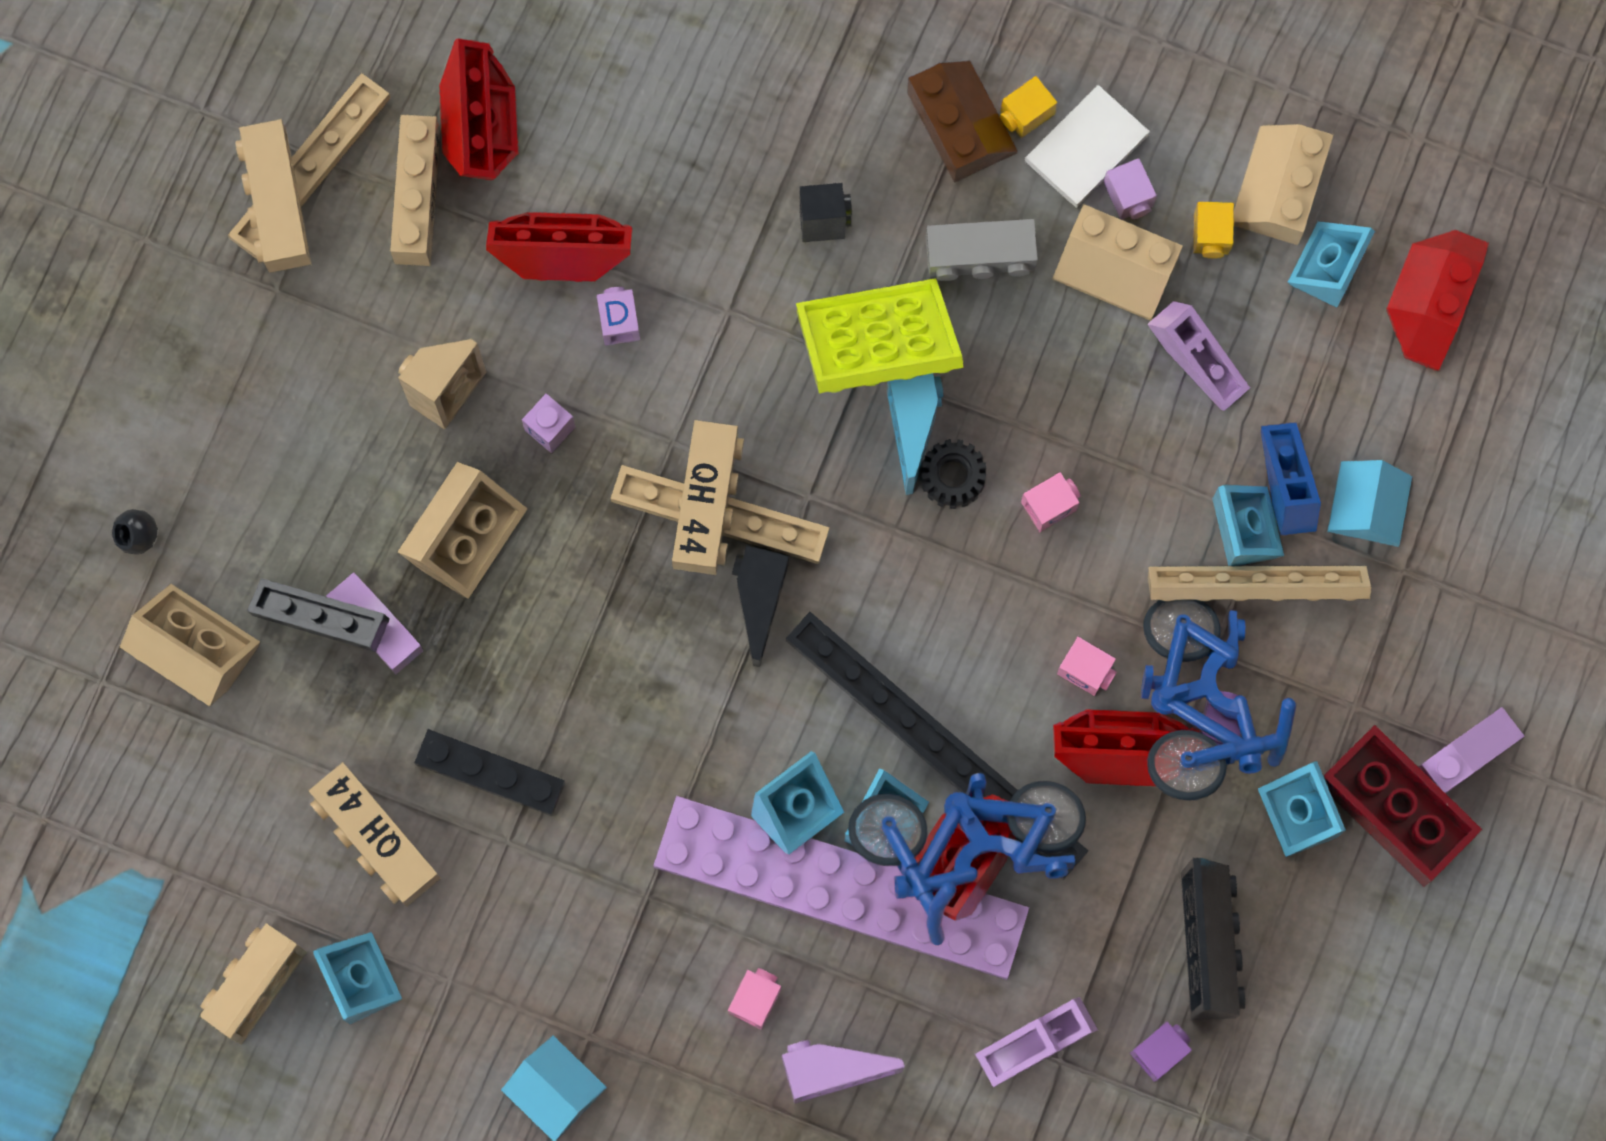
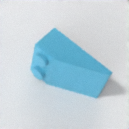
(913, 414)

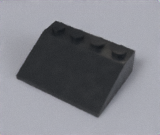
(1211, 941)

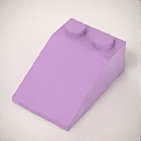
(828, 1069)

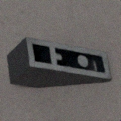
(759, 590)

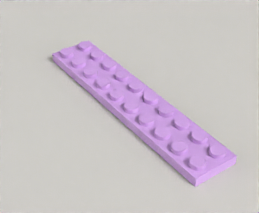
(830, 887)

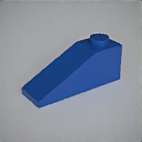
(1290, 479)

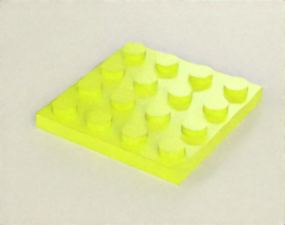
(878, 336)

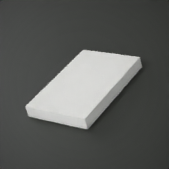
(1086, 145)

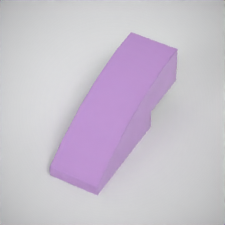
(397, 644)
(1036, 1041)

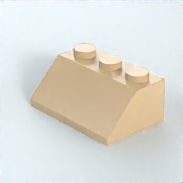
(1281, 181)
(1117, 262)
(442, 379)
(462, 529)
(188, 644)
(252, 983)

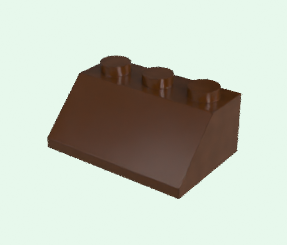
(960, 118)

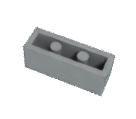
(981, 249)

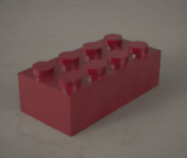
(1400, 806)

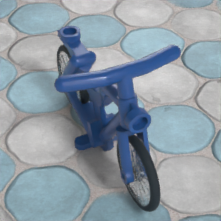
(1186, 761)
(894, 831)

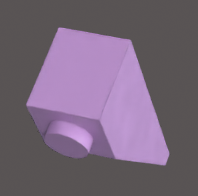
(1198, 353)
(1472, 750)

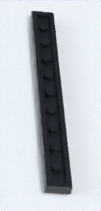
(901, 714)

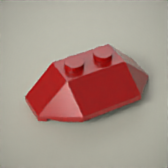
(477, 111)
(559, 245)
(1434, 294)
(1111, 744)
(987, 865)

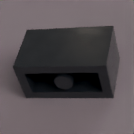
(824, 212)

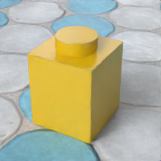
(1027, 107)
(1213, 229)

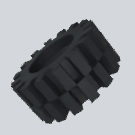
(953, 495)

